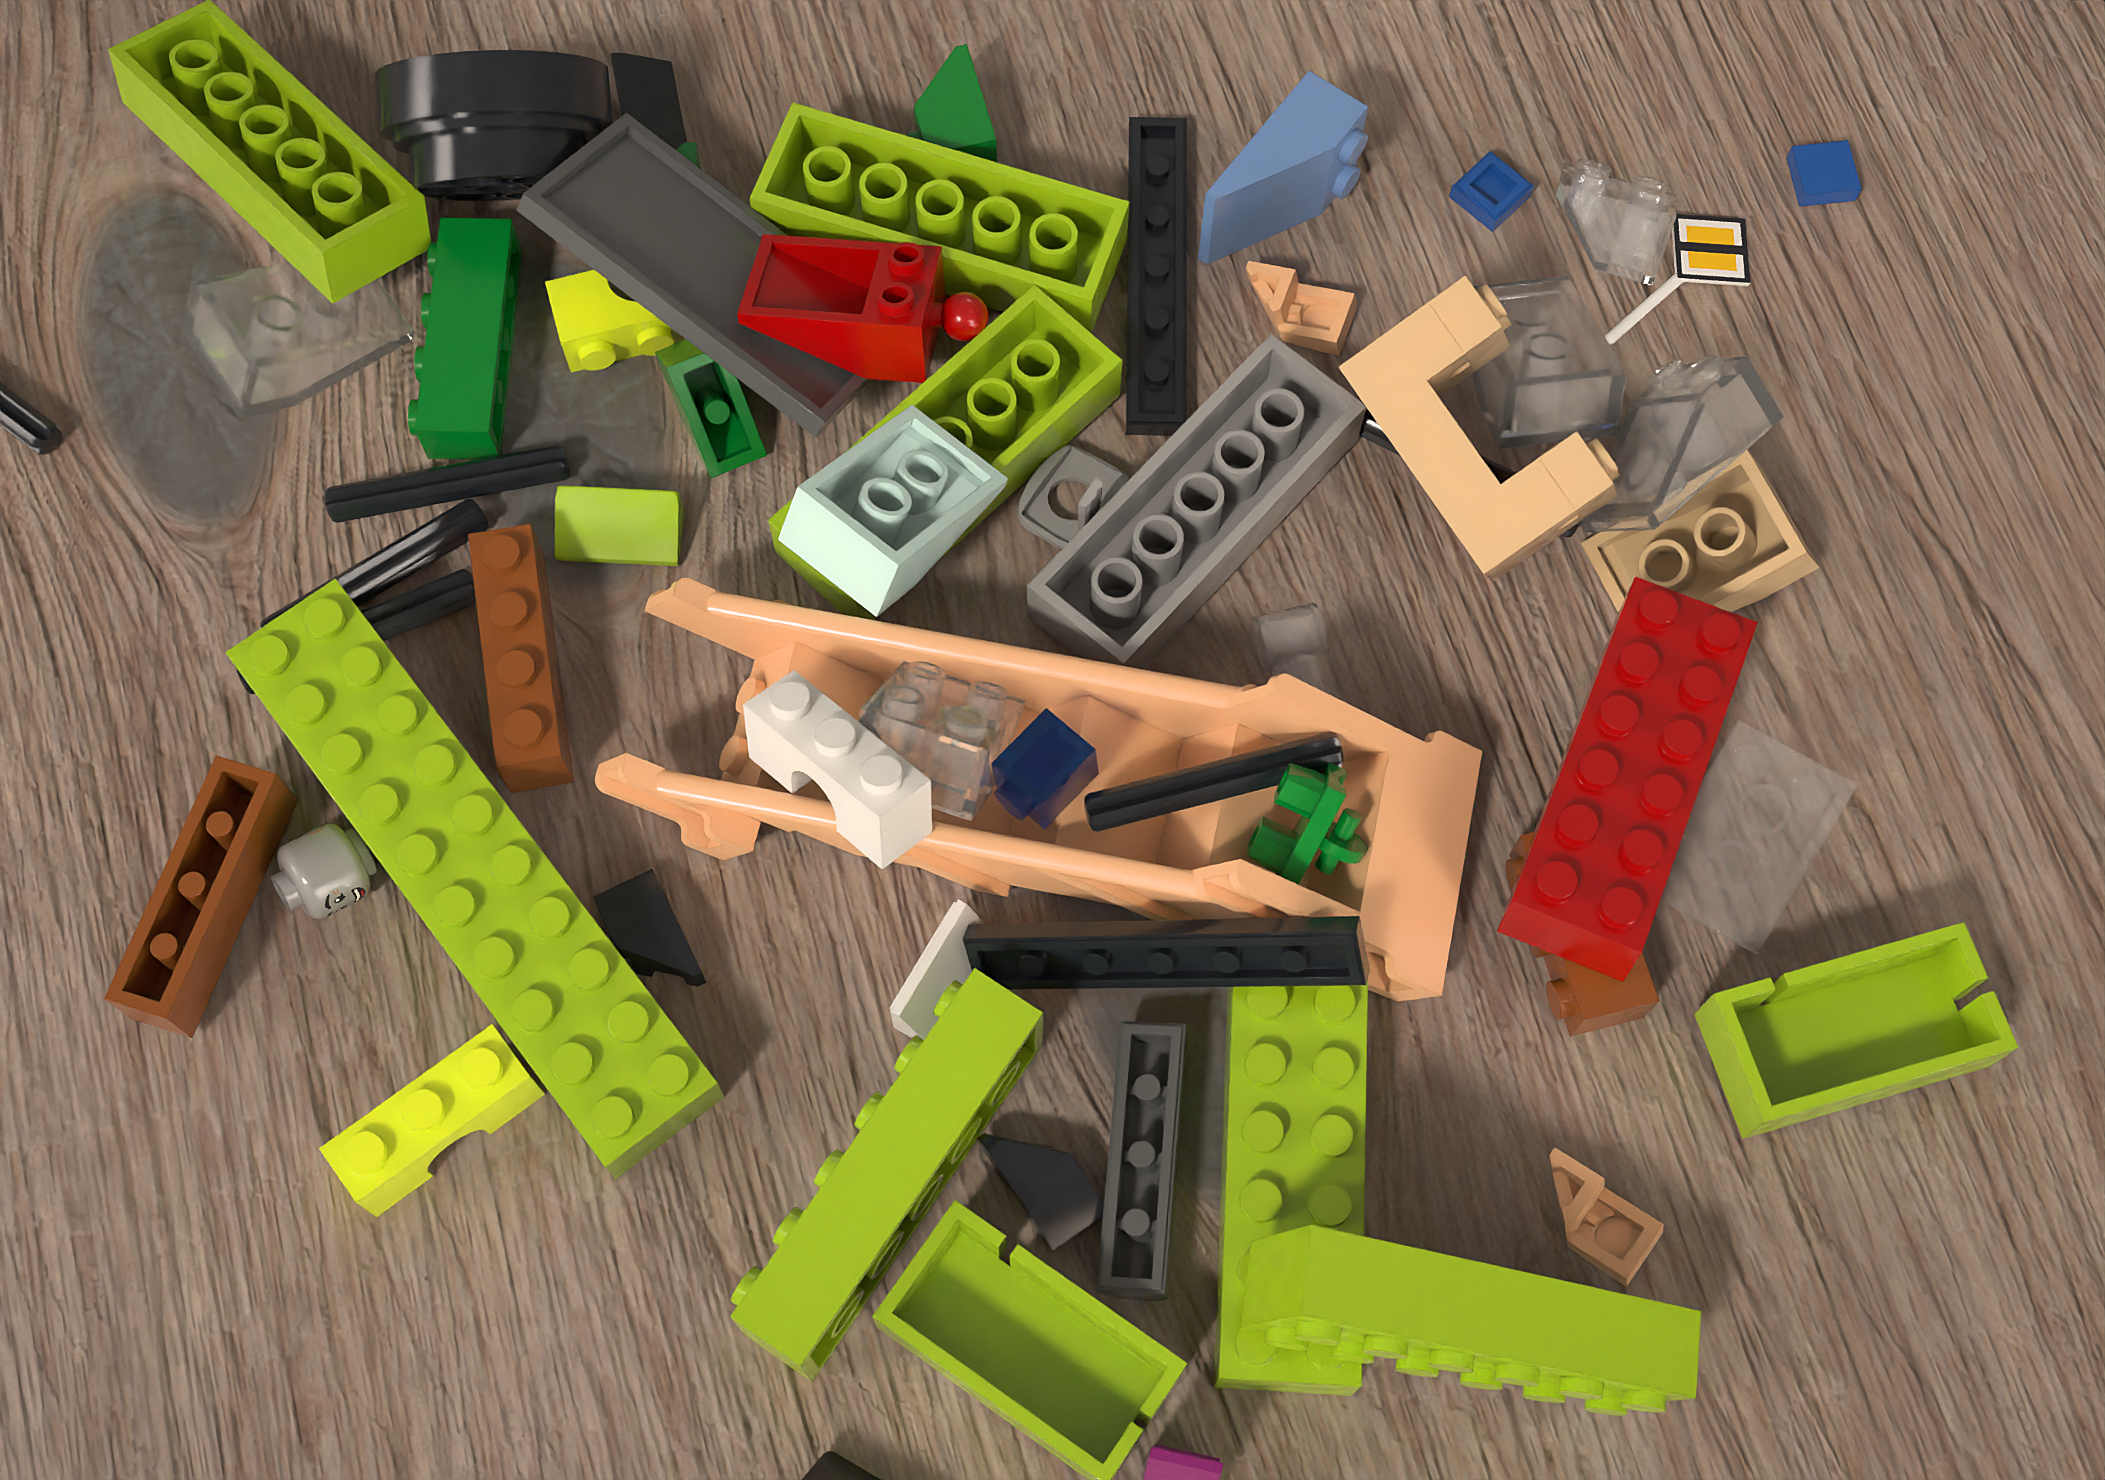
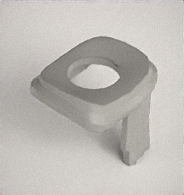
(1067, 465)

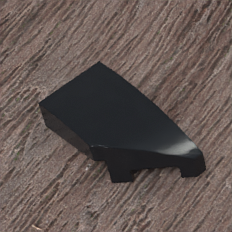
(647, 929)
(1046, 1185)

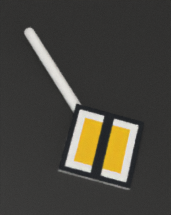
(1704, 252)

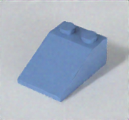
(1286, 170)

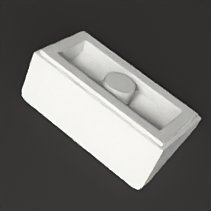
(936, 969)

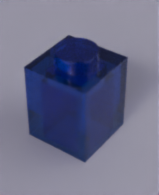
(1043, 770)

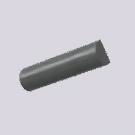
(1143, 1161)

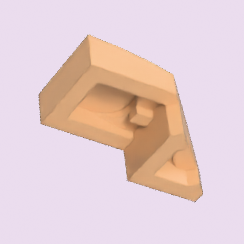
(1303, 312)
(1599, 1222)

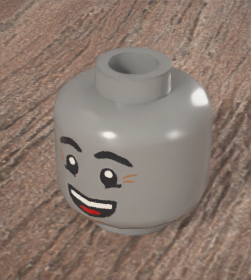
(323, 870)

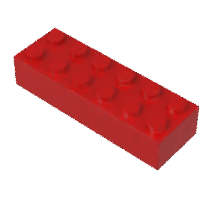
(1628, 780)

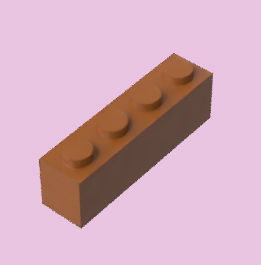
(520, 659)
(202, 897)

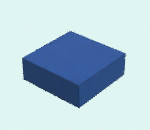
(1823, 173)
(1491, 191)

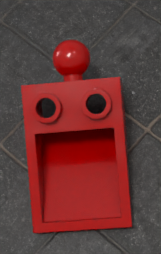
(858, 303)

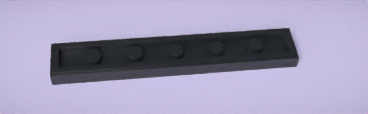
(1156, 276)
(1171, 953)

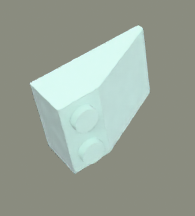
(889, 508)

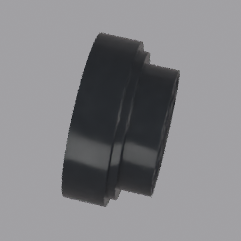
(490, 118)

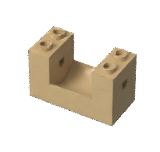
(1401, 387)

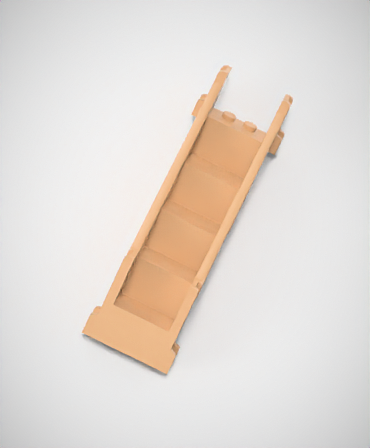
(1143, 725)

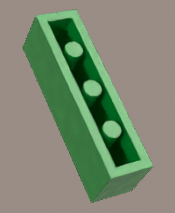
(467, 339)

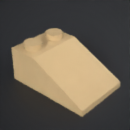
(1719, 547)

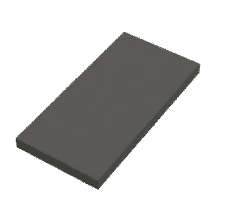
(684, 256)

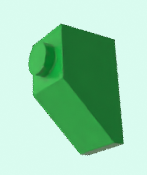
(954, 109)
(711, 408)

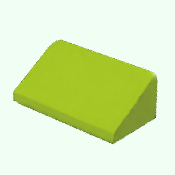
(618, 525)

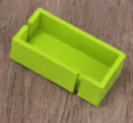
(1853, 1030)
(1029, 1344)

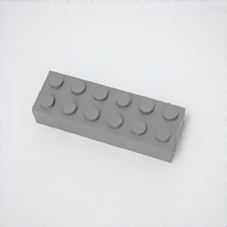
(1196, 509)

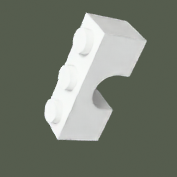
(875, 793)

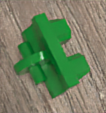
(1317, 801)

